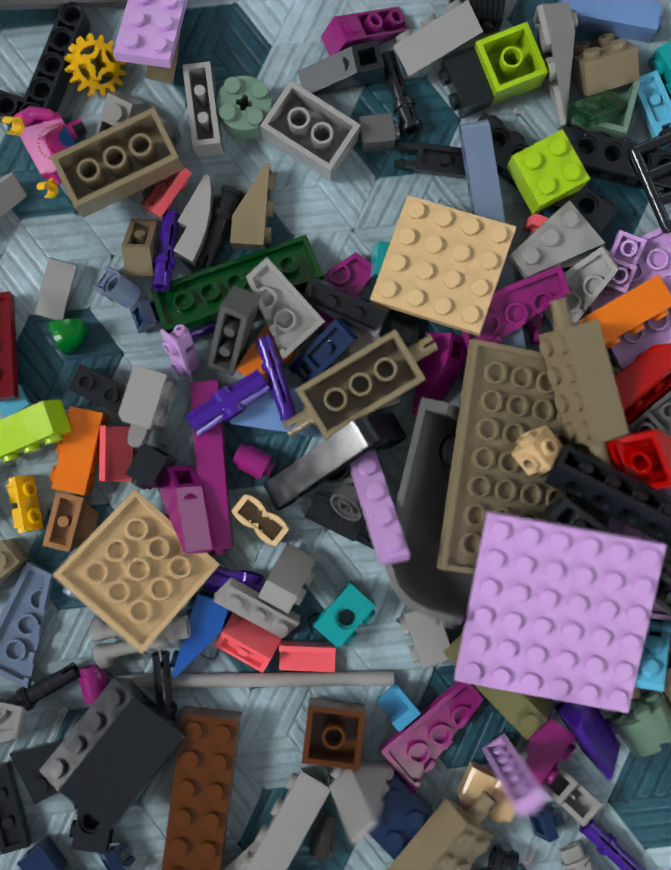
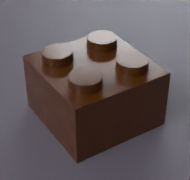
(334, 733)

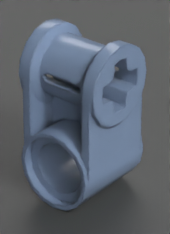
(117, 288)

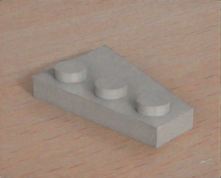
(555, 241)
(586, 282)

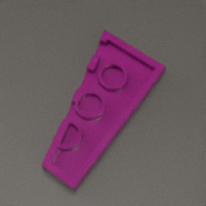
(519, 303)
(423, 740)

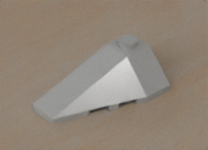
(360, 795)

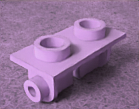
(175, 344)

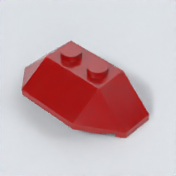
(644, 381)

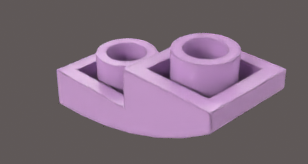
(625, 252)

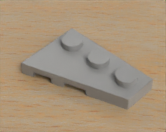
(283, 307)

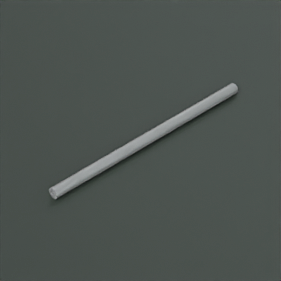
(279, 679)

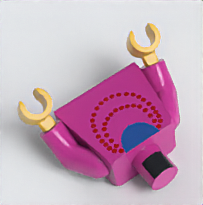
(44, 136)

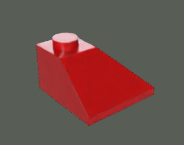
(643, 457)

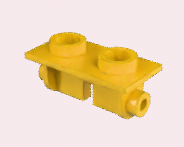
(24, 493)

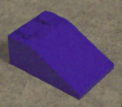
(592, 734)

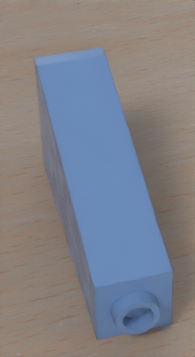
(624, 18)
(265, 416)

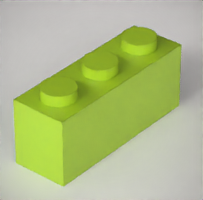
(31, 427)

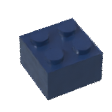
(400, 817)

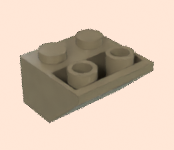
(604, 64)

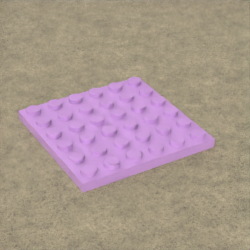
(558, 611)

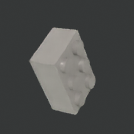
(310, 130)

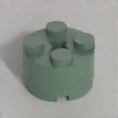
(237, 95)
(645, 723)

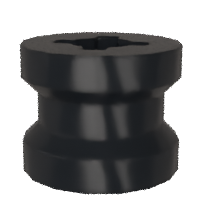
(502, 860)

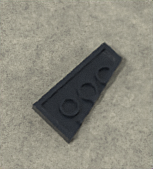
(28, 764)

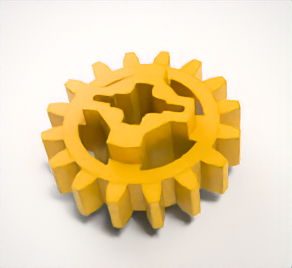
(84, 61)

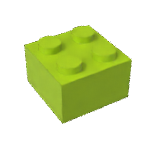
(511, 62)
(547, 172)

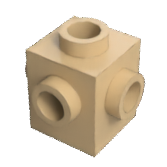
(537, 450)

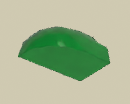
(69, 334)

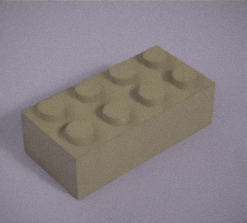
(117, 162)

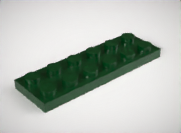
(198, 296)

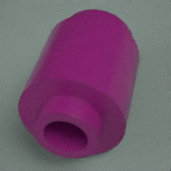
(254, 461)
(92, 682)

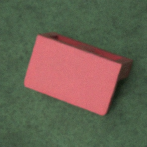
(115, 454)
(248, 642)
(307, 656)

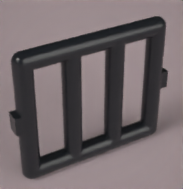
(648, 175)

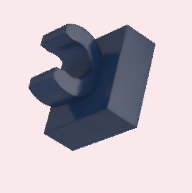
(144, 315)
(545, 822)
(112, 859)

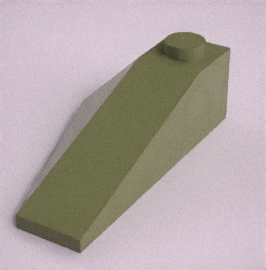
(523, 711)

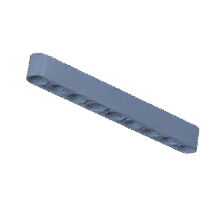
(486, 194)

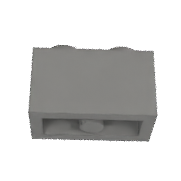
(288, 577)
(428, 638)

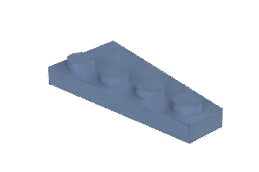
(23, 623)

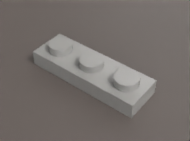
(247, 604)

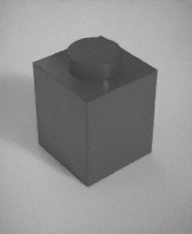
(378, 132)

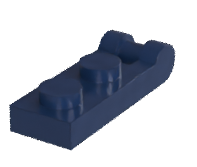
(324, 350)

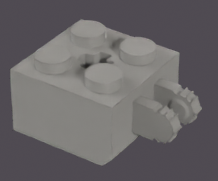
(146, 403)

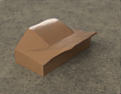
(70, 522)

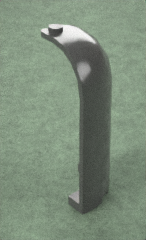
(421, 516)

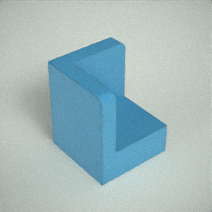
(398, 706)

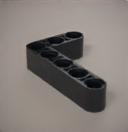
(51, 57)
(354, 440)

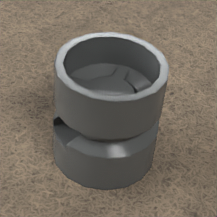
(346, 501)

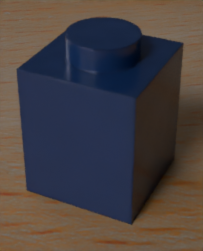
(43, 856)

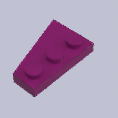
(351, 275)

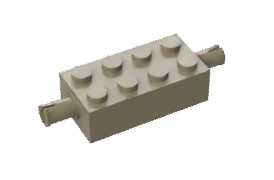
(582, 382)
(360, 384)
(449, 837)

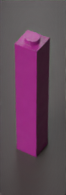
(213, 472)

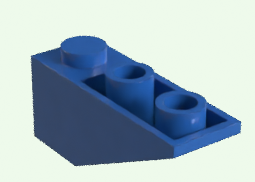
(205, 624)

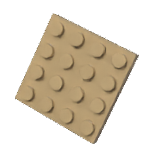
(443, 265)
(135, 572)

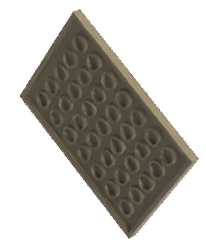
(500, 401)

